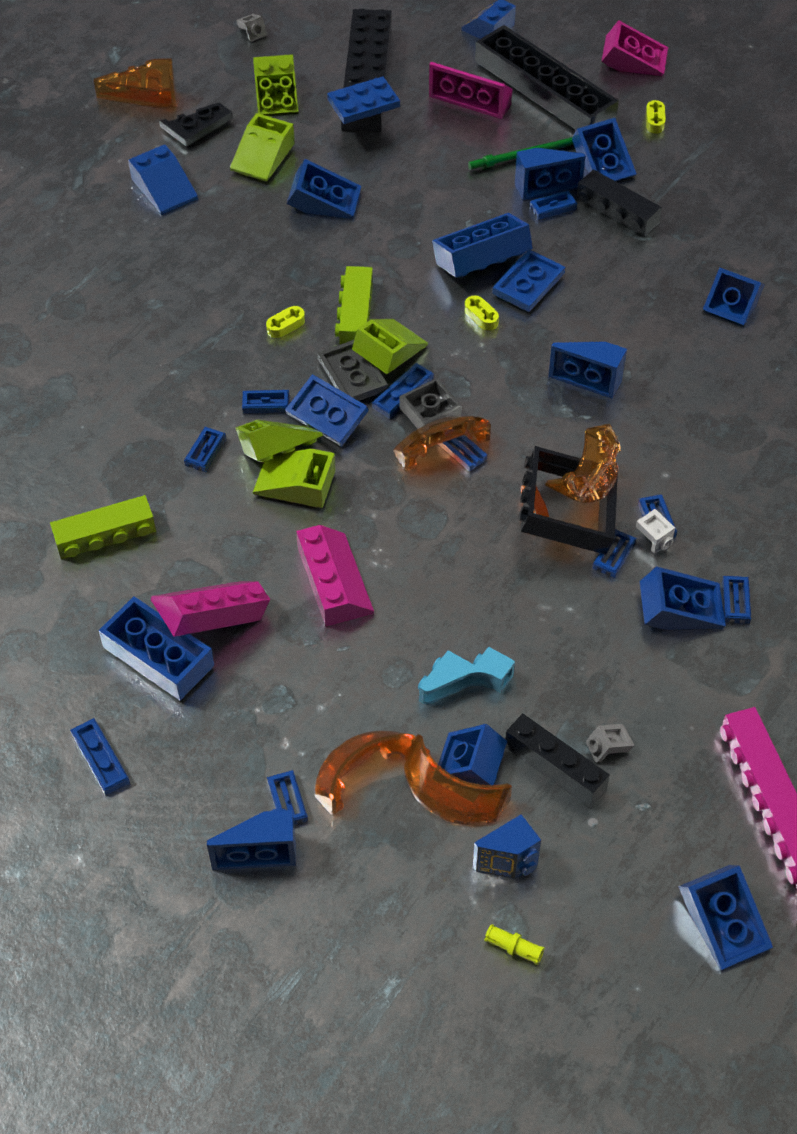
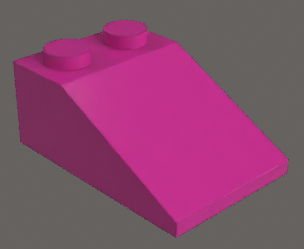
(633, 51)

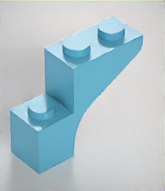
(454, 674)

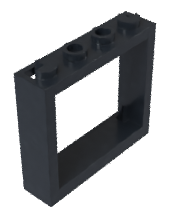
(557, 530)

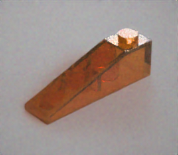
(141, 85)

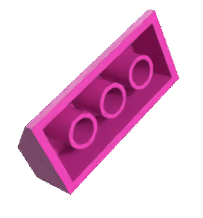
(469, 91)
(333, 575)
(212, 607)

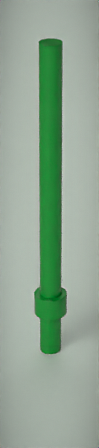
(490, 160)

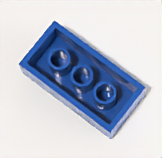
(482, 245)
(147, 645)

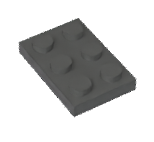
(351, 372)

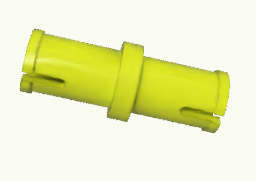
(514, 944)

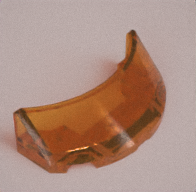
(439, 432)
(596, 469)
(349, 755)
(450, 796)

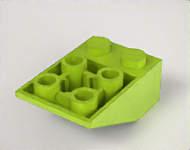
(275, 84)
(263, 147)
(386, 343)
(265, 438)
(297, 477)

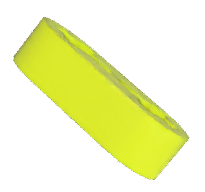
(652, 117)
(483, 311)
(285, 322)

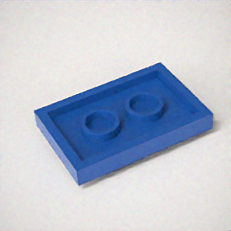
(363, 100)
(528, 280)
(327, 410)

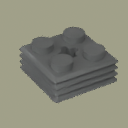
(429, 403)

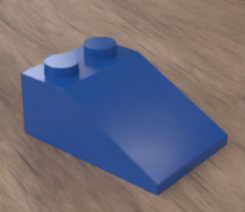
(604, 150)
(547, 172)
(162, 179)
(323, 192)
(588, 365)
(681, 601)
(256, 843)
(726, 915)

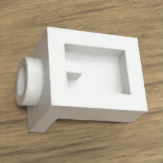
(657, 530)

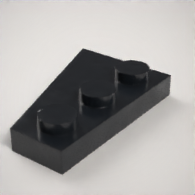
(194, 126)

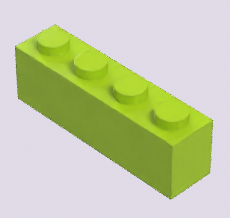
(355, 302)
(103, 527)

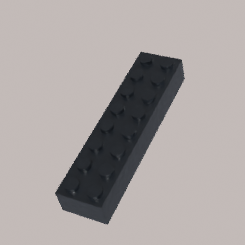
(368, 58)
(544, 79)

